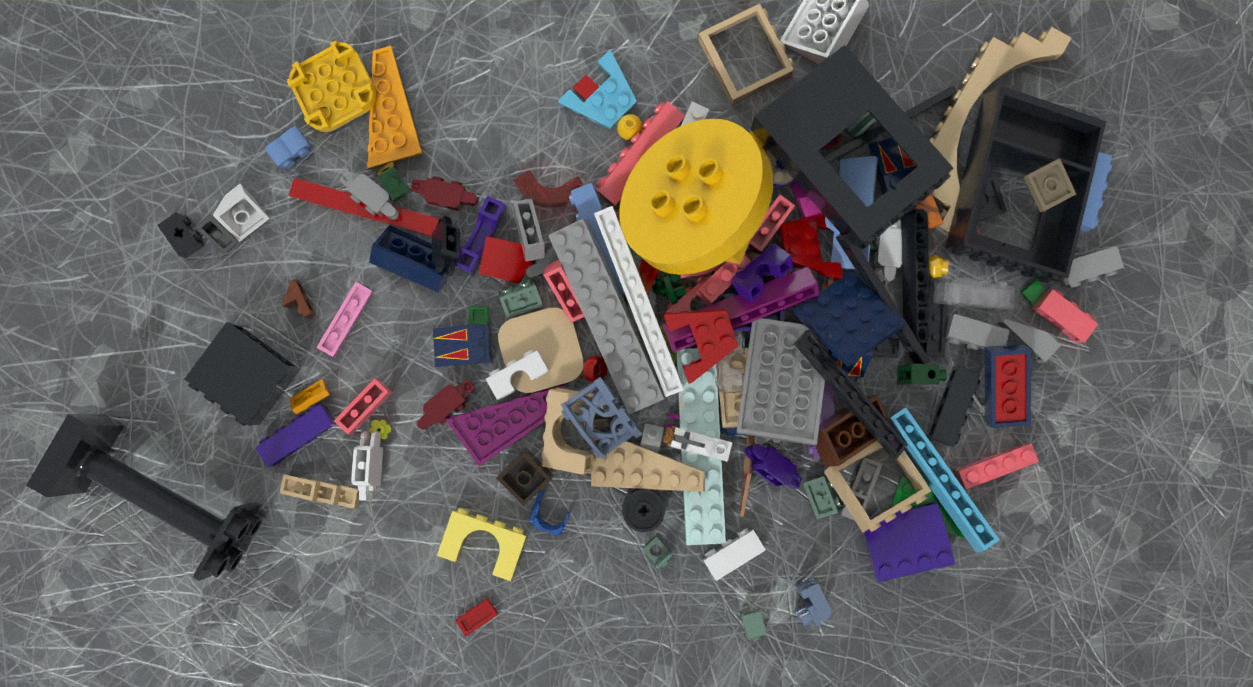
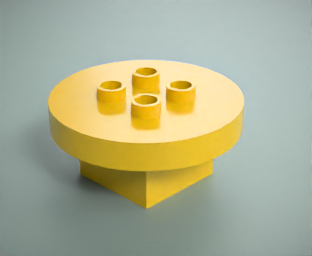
(697, 197)

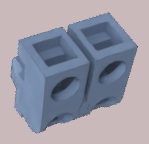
(815, 606)

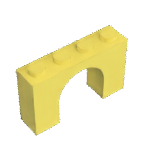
(462, 524)

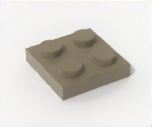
(1049, 185)

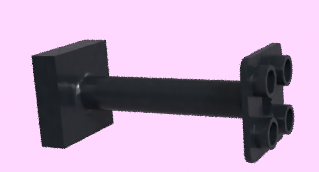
(81, 456)

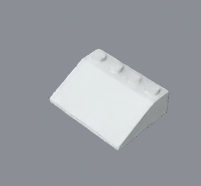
(823, 27)

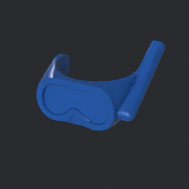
(539, 524)

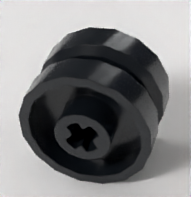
(643, 521)

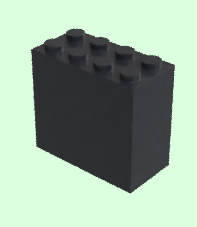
(241, 374)

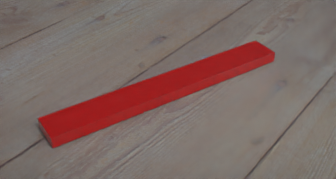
(342, 202)

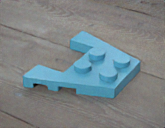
(609, 101)

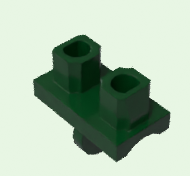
(674, 291)

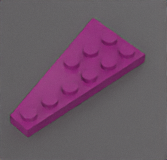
(497, 426)

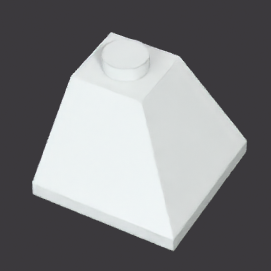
(240, 213)

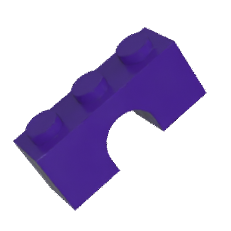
(771, 262)

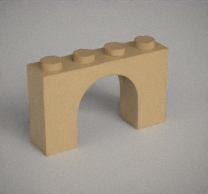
(556, 451)

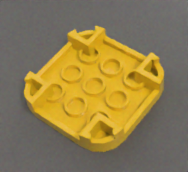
(332, 87)

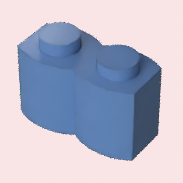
(288, 148)

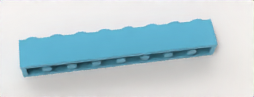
(943, 483)

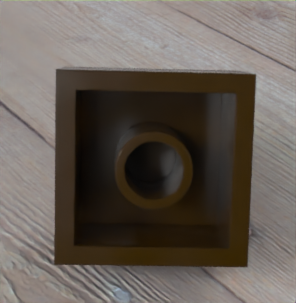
(524, 476)

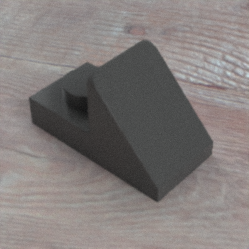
(216, 233)

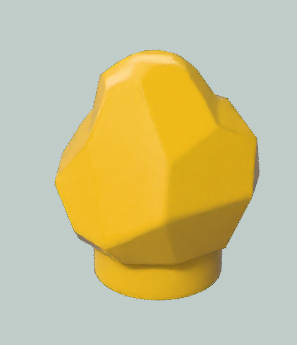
(938, 266)

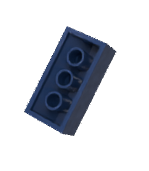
(408, 258)

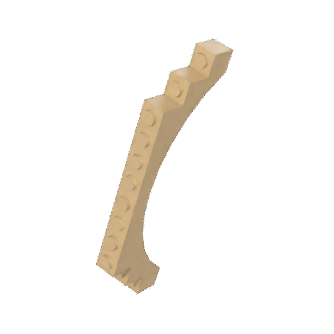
(993, 63)

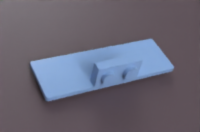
(861, 178)

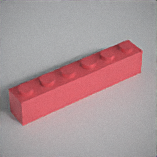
(664, 121)

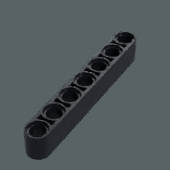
(916, 273)

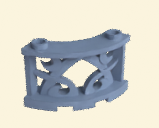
(606, 440)

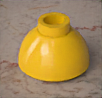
(628, 126)

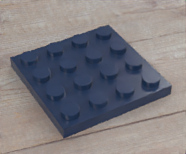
(849, 318)

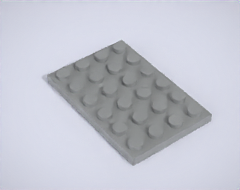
(780, 385)

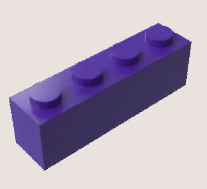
(296, 435)

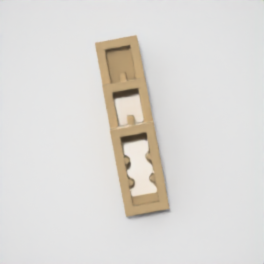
(320, 491)

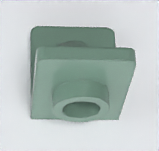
(663, 558)

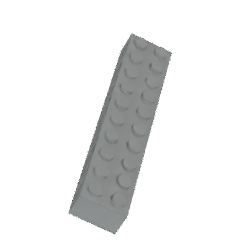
(607, 315)

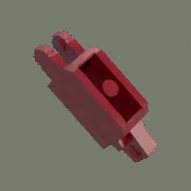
(444, 194)
(444, 404)

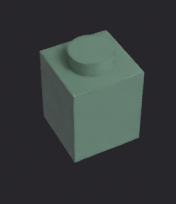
(753, 624)

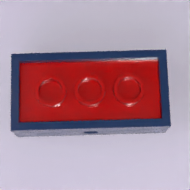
(1007, 385)

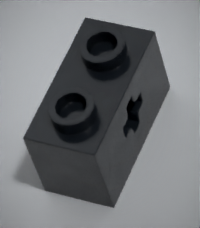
(172, 230)

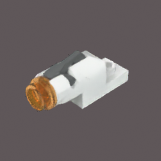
(698, 443)

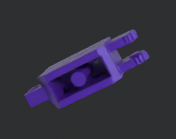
(773, 466)

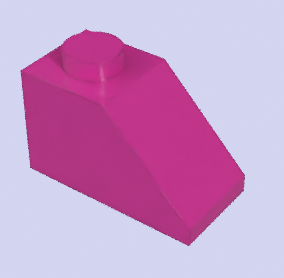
(804, 204)

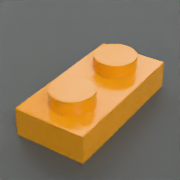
(309, 396)

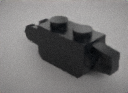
(445, 246)

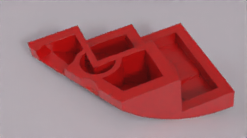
(503, 260)

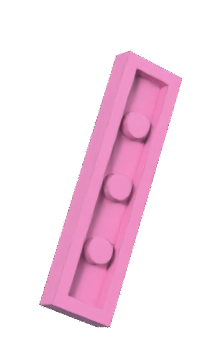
(345, 319)

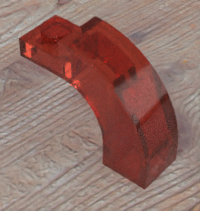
(546, 196)

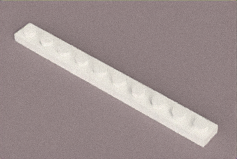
(639, 301)

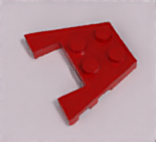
(802, 243)
(711, 334)

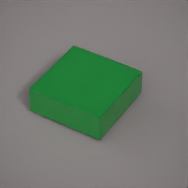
(1033, 292)
(478, 315)

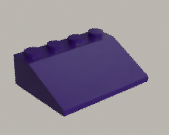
(909, 543)

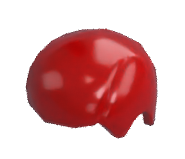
(594, 368)

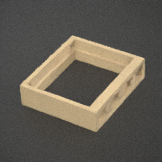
(732, 94)
(852, 503)

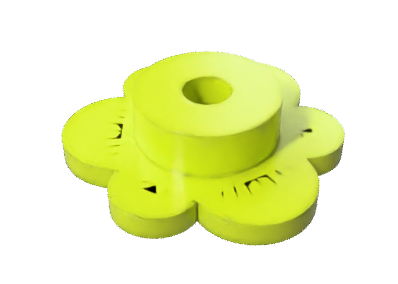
(385, 429)

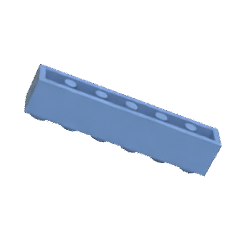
(588, 203)

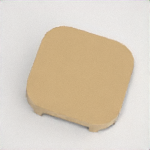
(553, 337)

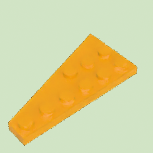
(390, 119)

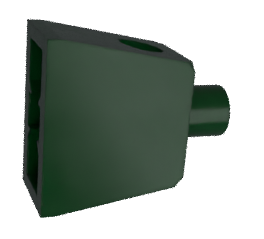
(393, 181)
(920, 374)

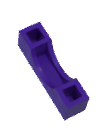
(486, 225)

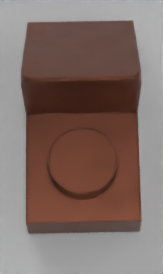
(296, 294)

